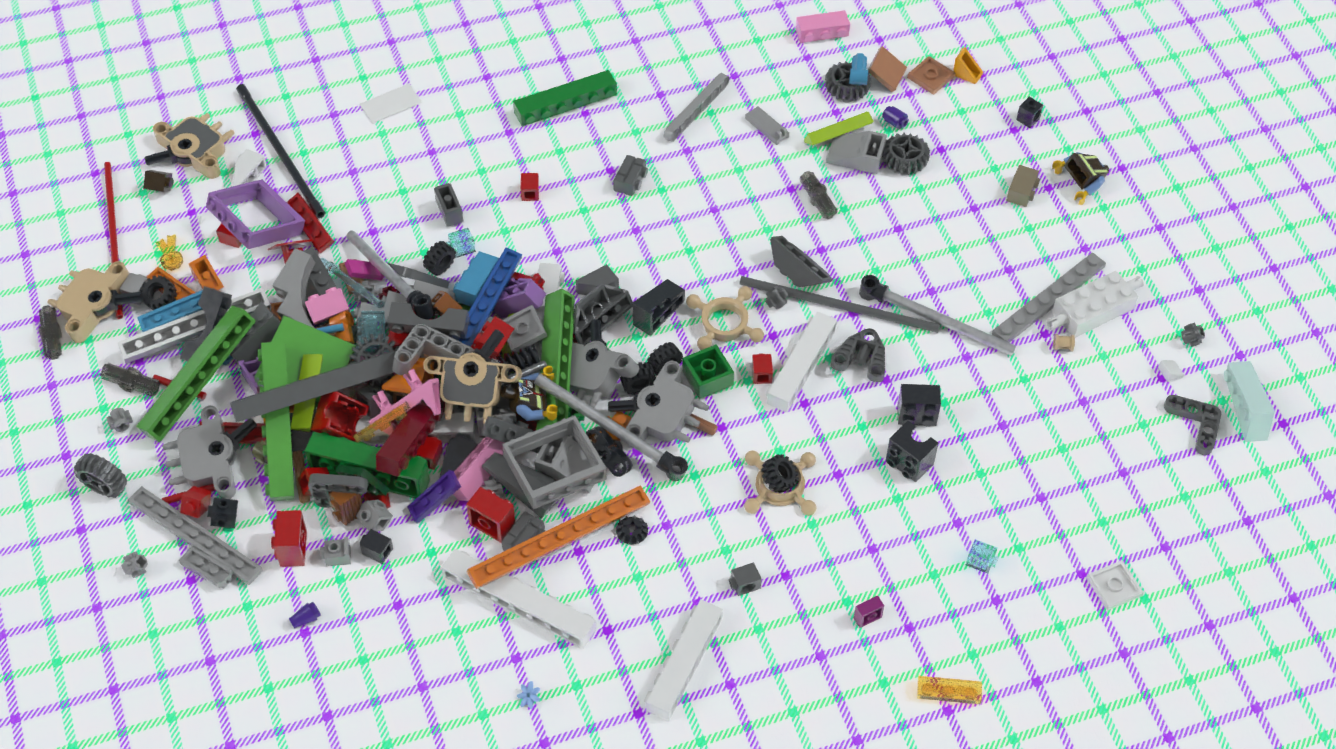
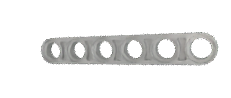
(696, 107)

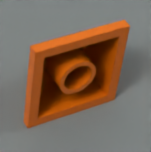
(399, 383)

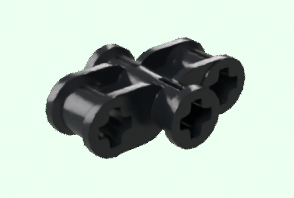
(611, 458)

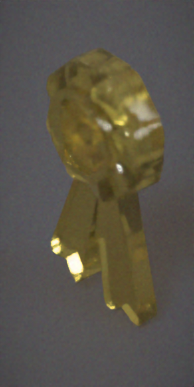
(170, 259)

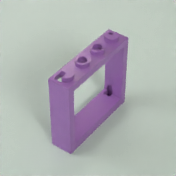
(292, 221)

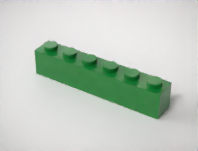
(565, 98)

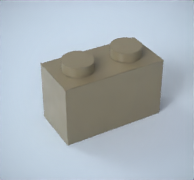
(1022, 186)

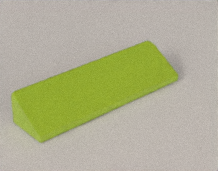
(839, 128)
(304, 410)

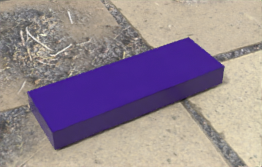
(434, 496)

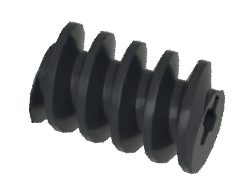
(521, 358)

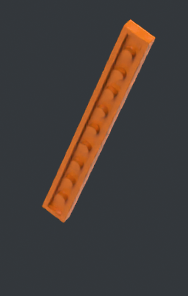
(557, 537)

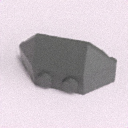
(796, 264)
(602, 304)

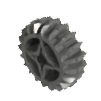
(842, 88)
(915, 158)
(380, 350)
(100, 475)

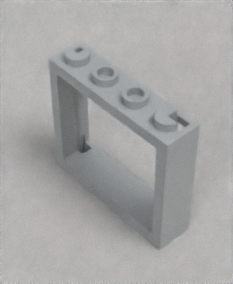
(567, 485)

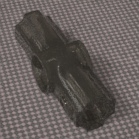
(818, 195)
(50, 332)
(130, 379)

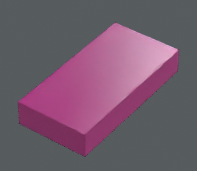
(363, 270)

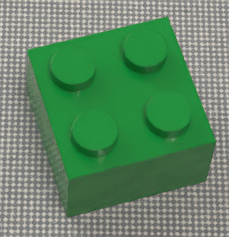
(708, 371)

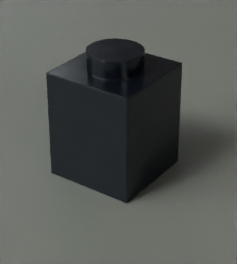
(376, 546)

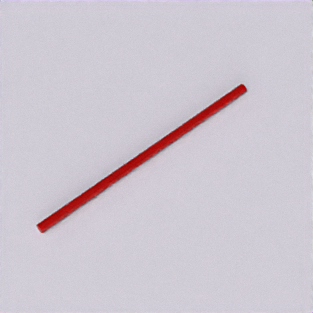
(112, 223)

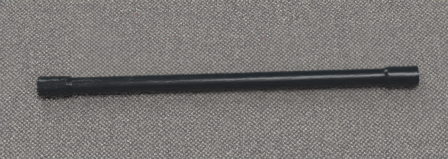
(313, 203)

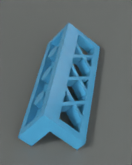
(170, 312)

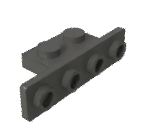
(505, 429)

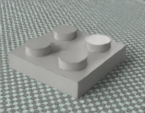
(527, 328)

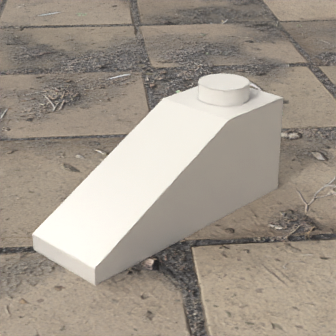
(248, 167)

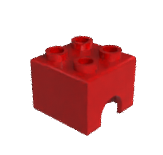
(338, 415)

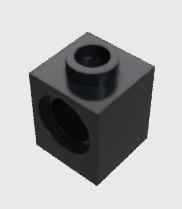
(1029, 112)

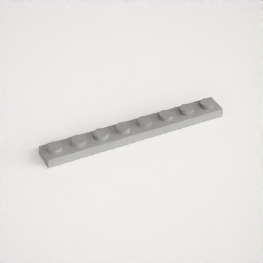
(1045, 300)
(194, 534)

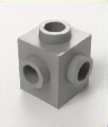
(374, 515)

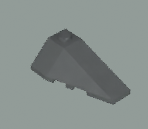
(500, 470)

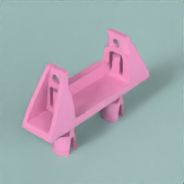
(428, 392)

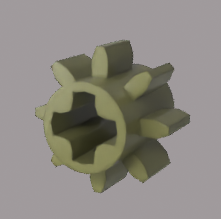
(257, 452)

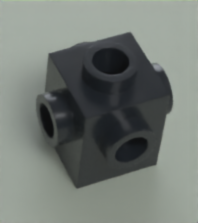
(223, 512)

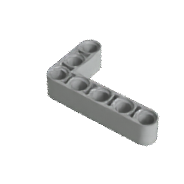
(430, 342)

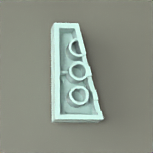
(1249, 400)

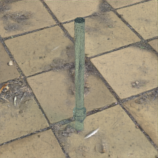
(332, 268)

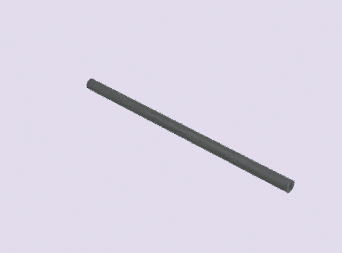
(843, 305)

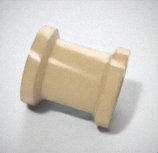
(1064, 342)

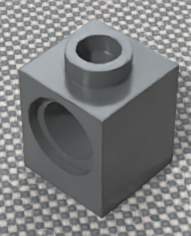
(745, 579)

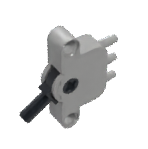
(597, 368)
(671, 409)
(200, 456)

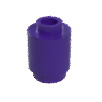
(895, 117)

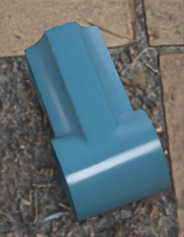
(859, 70)

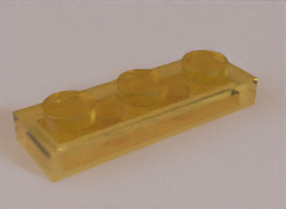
(382, 423)
(949, 689)

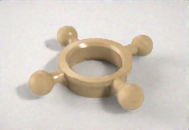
(725, 303)
(752, 505)

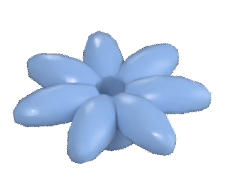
(529, 695)

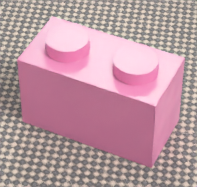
(326, 305)

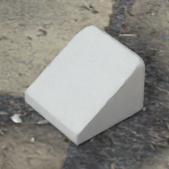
(1170, 370)

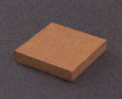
(887, 69)
(931, 75)

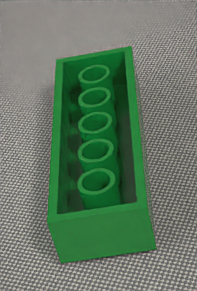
(331, 451)

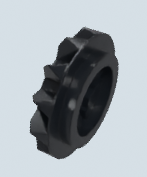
(638, 534)

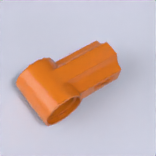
(347, 319)

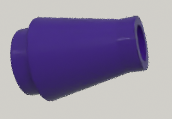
(305, 615)

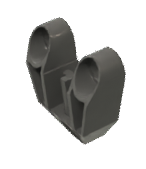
(857, 342)

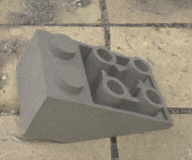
(858, 151)
(562, 459)

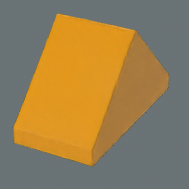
(966, 67)

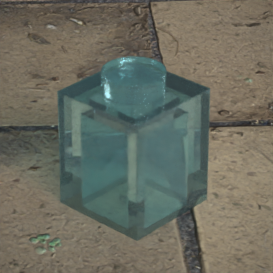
(462, 242)
(982, 556)

